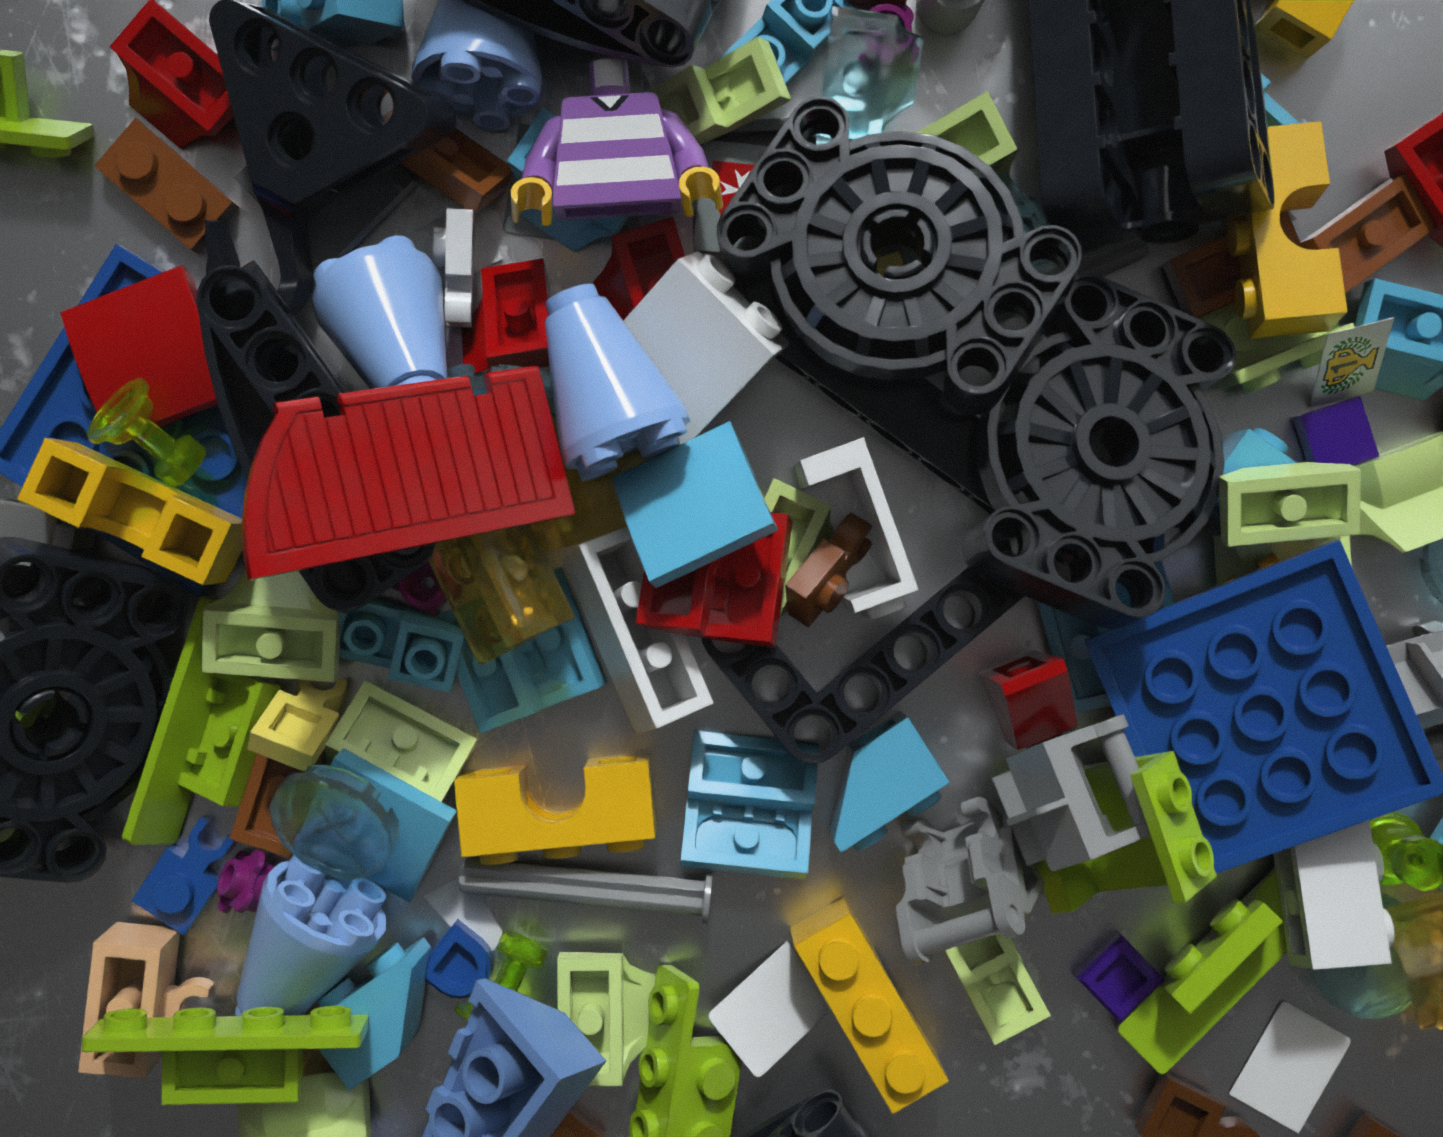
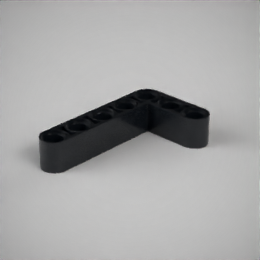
(877, 664)

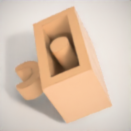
(136, 970)

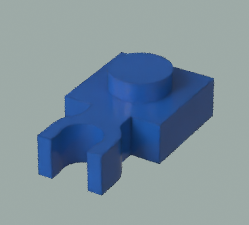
(183, 880)

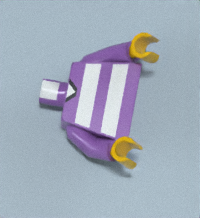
(613, 157)

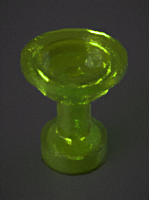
(128, 417)
(1407, 852)
(519, 955)

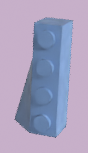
(511, 1069)

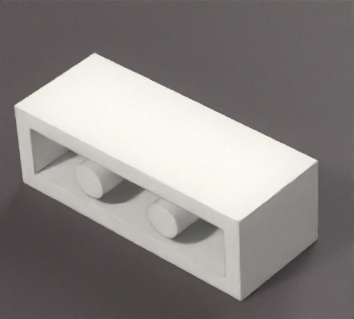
(648, 666)
(1334, 901)

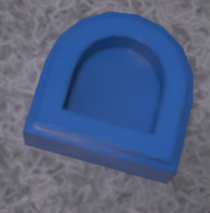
(459, 962)

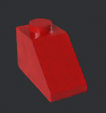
(1031, 698)

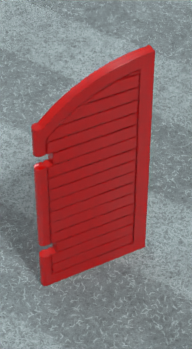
(401, 471)

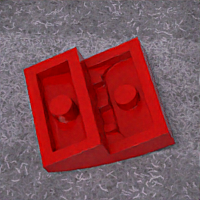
(146, 334)
(727, 599)

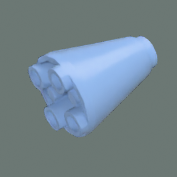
(479, 64)
(384, 312)
(605, 387)
(307, 936)

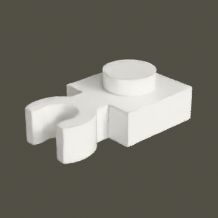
(455, 251)

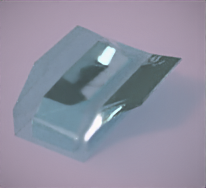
(869, 68)

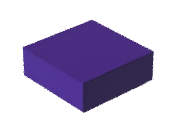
(1337, 433)
(1118, 976)

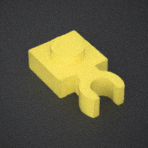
(298, 725)

